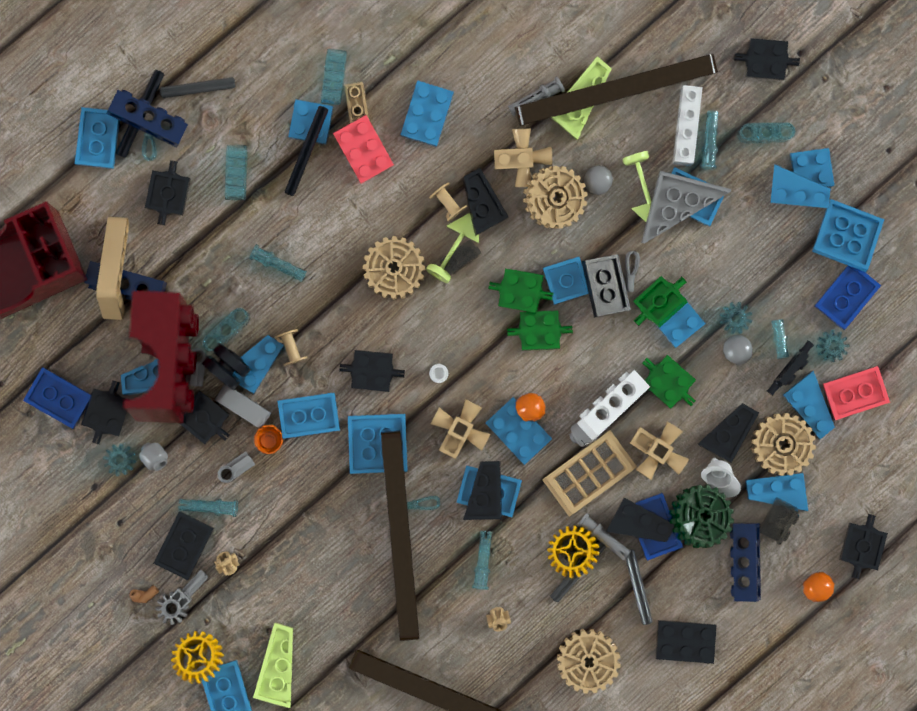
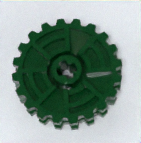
(687, 518)

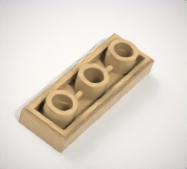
(356, 100)

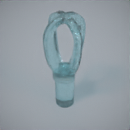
(144, 146)
(414, 504)

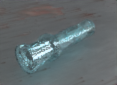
(709, 149)
(269, 259)
(218, 507)
(482, 570)

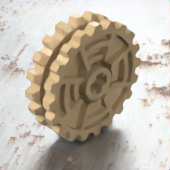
(567, 204)
(407, 261)
(780, 429)
(603, 657)

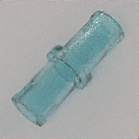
(780, 339)

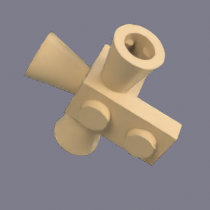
(522, 157)
(460, 429)
(658, 450)

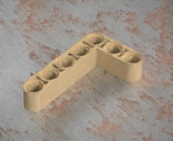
(111, 269)

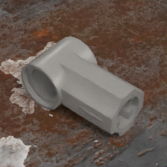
(197, 379)
(237, 466)

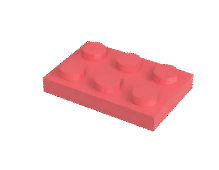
(363, 148)
(856, 393)

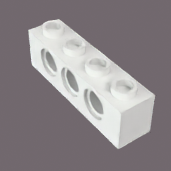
(687, 125)
(632, 383)

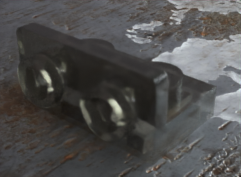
(462, 256)
(779, 520)

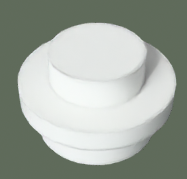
(438, 373)

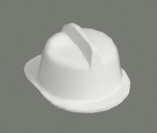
(720, 475)

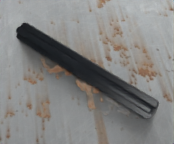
(131, 131)
(306, 150)

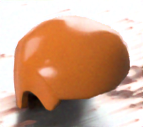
(530, 407)
(268, 439)
(818, 587)

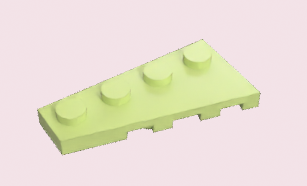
(574, 121)
(276, 671)

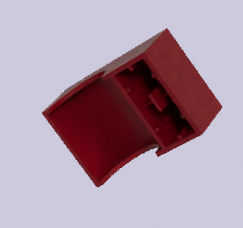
(35, 259)
(163, 328)

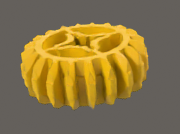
(556, 550)
(194, 664)

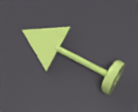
(636, 159)
(465, 228)

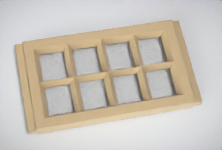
(589, 473)

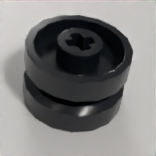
(228, 364)

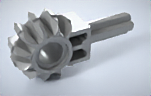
(180, 598)

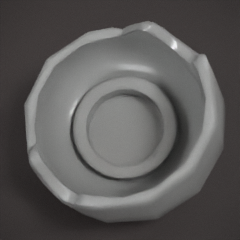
(598, 179)
(738, 349)

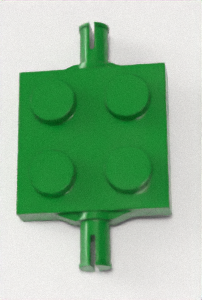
(520, 290)
(660, 301)
(539, 330)
(669, 381)

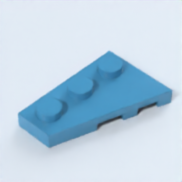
(797, 190)
(260, 360)
(140, 379)
(810, 405)
(787, 488)

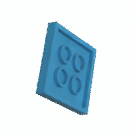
(848, 235)
(366, 443)

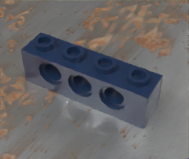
(153, 128)
(135, 281)
(752, 553)

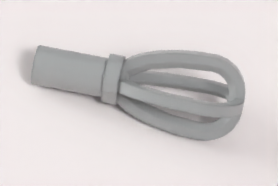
(631, 276)

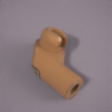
(143, 596)

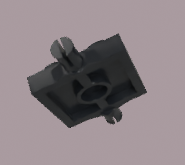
(767, 59)
(167, 193)
(372, 370)
(787, 375)
(105, 412)
(205, 419)
(863, 546)

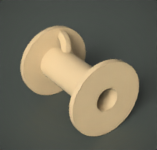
(448, 202)
(290, 347)

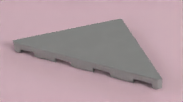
(676, 200)

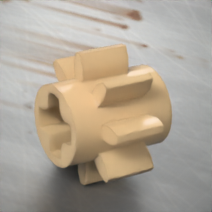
(226, 563)
(498, 619)

